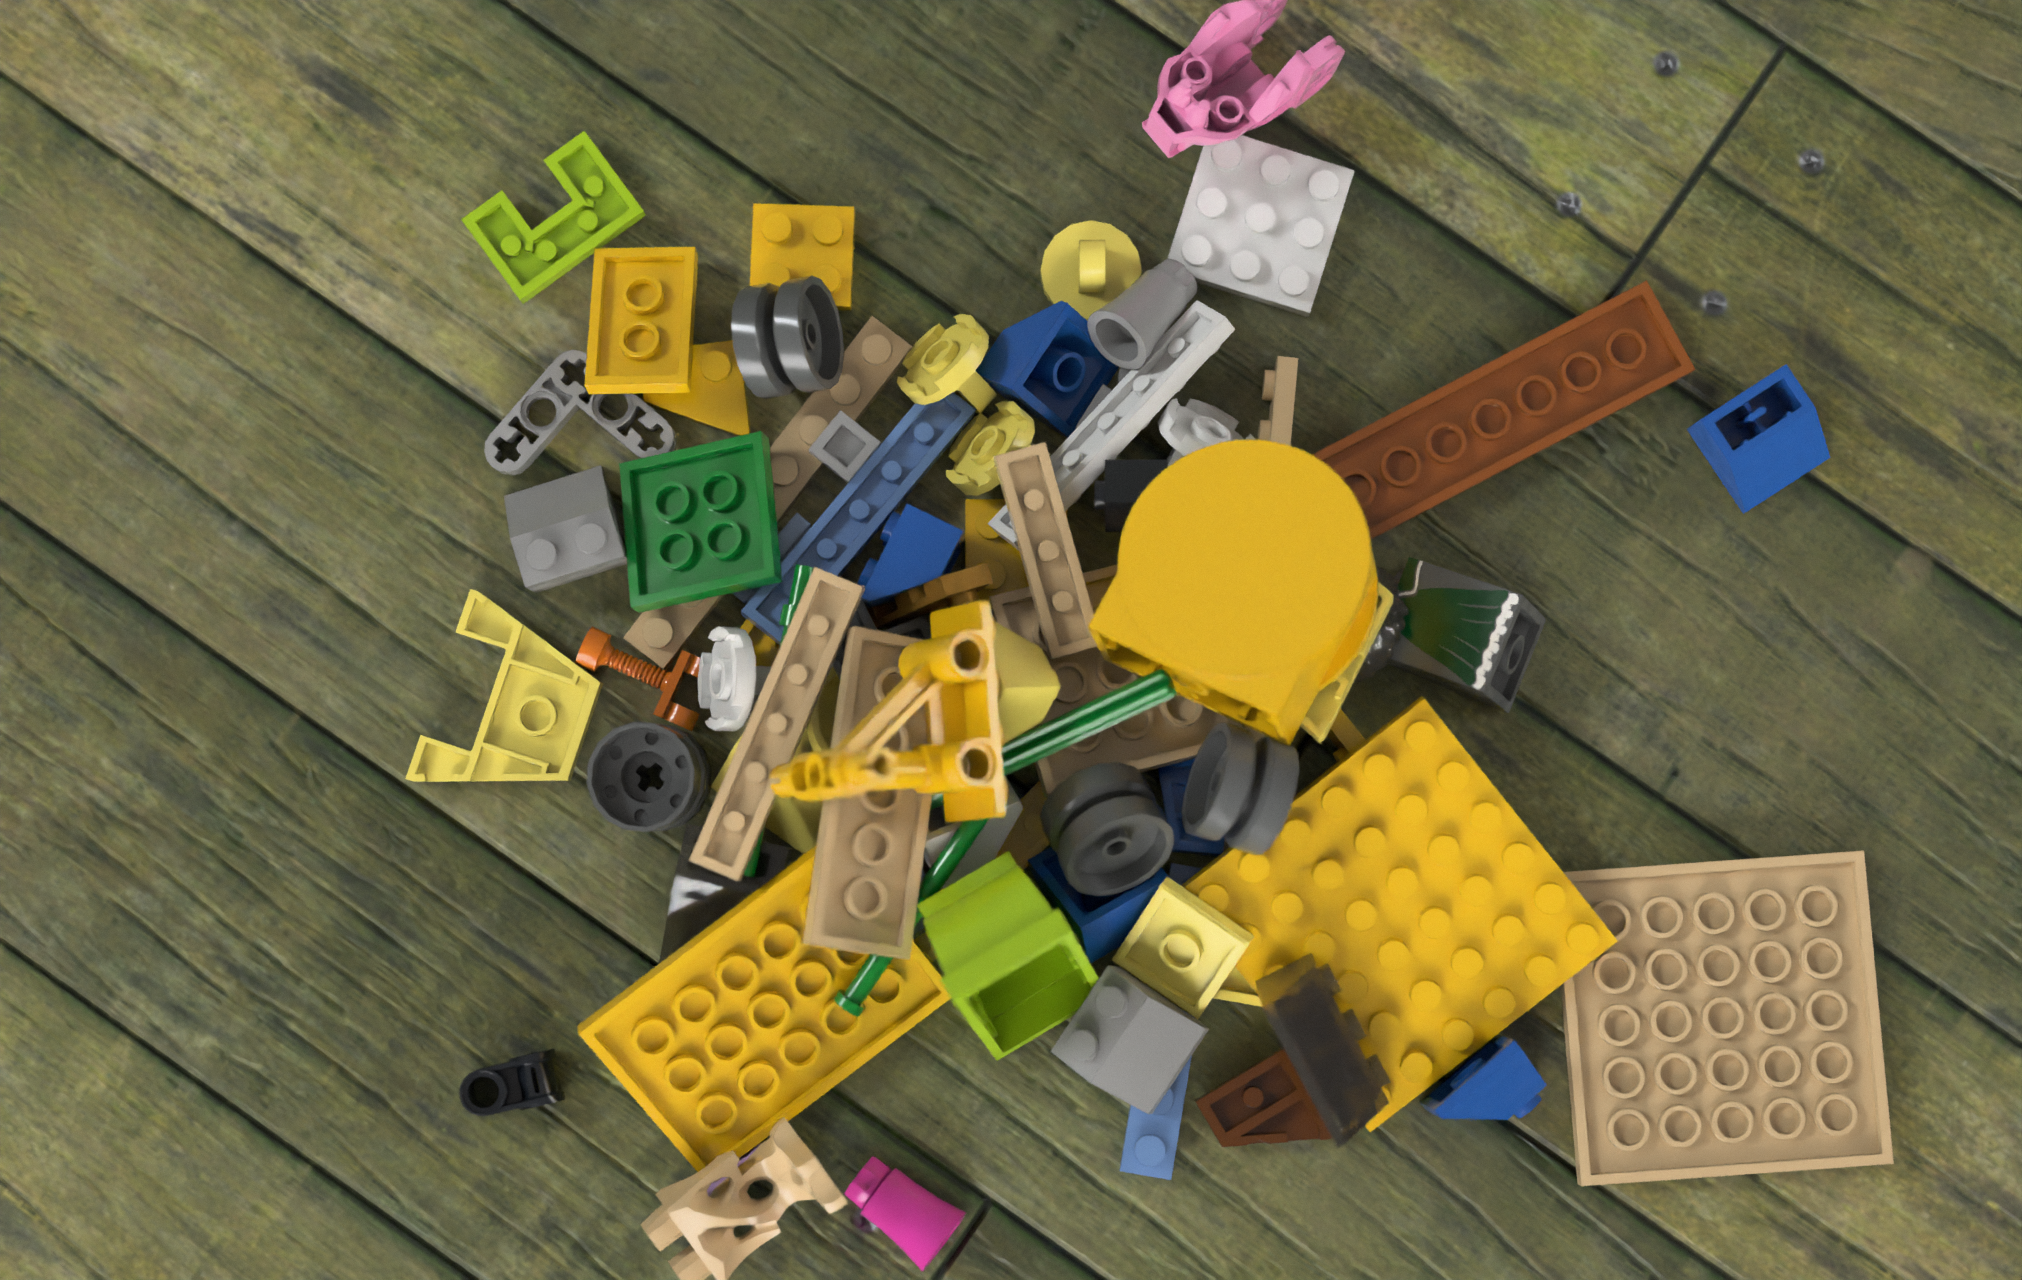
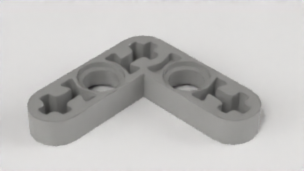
(567, 402)

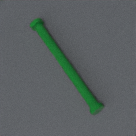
(932, 883)

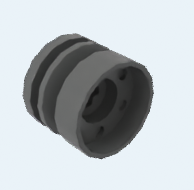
(620, 778)

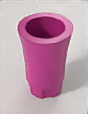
(904, 1211)

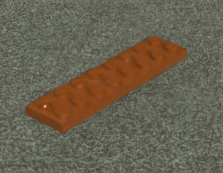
(1509, 409)

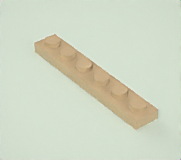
(777, 723)

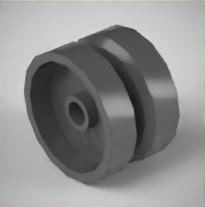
(787, 337)
(1240, 789)
(1107, 829)

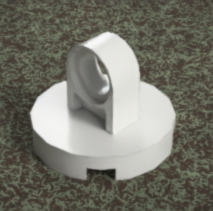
(1195, 427)
(729, 678)

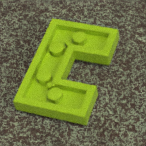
(594, 217)

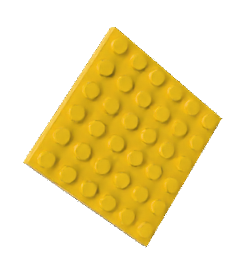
(1415, 897)

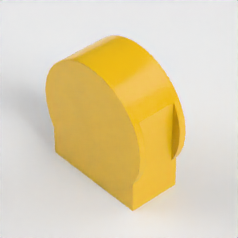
(1243, 583)

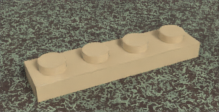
(1046, 549)

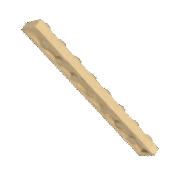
(866, 370)

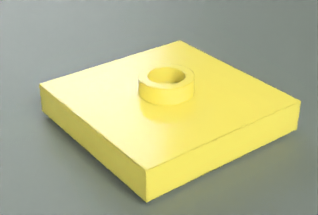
(1182, 948)

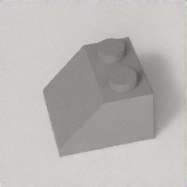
(565, 530)
(1129, 1039)

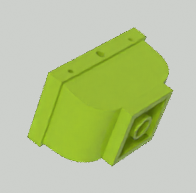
(1006, 955)

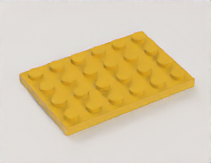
(749, 1022)

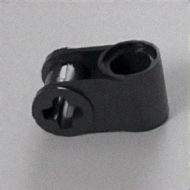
(516, 1084)

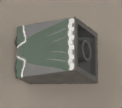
(1465, 633)

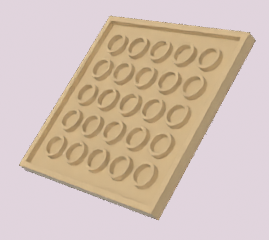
(1727, 1022)

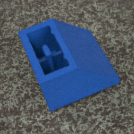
(1762, 439)
(914, 553)

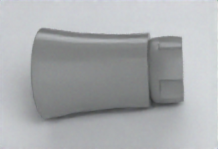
(1140, 316)

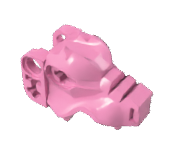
(1219, 92)

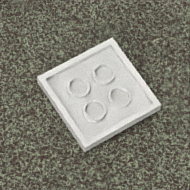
(1261, 222)

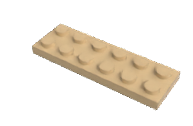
(875, 840)

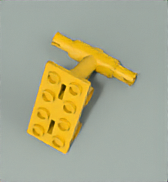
(963, 732)

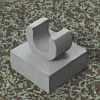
(844, 446)

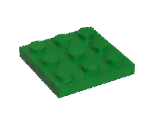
(700, 522)

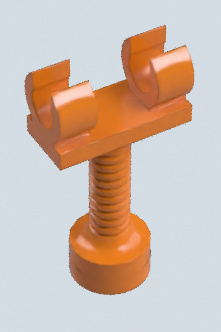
(598, 651)

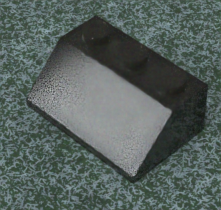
(1324, 1045)

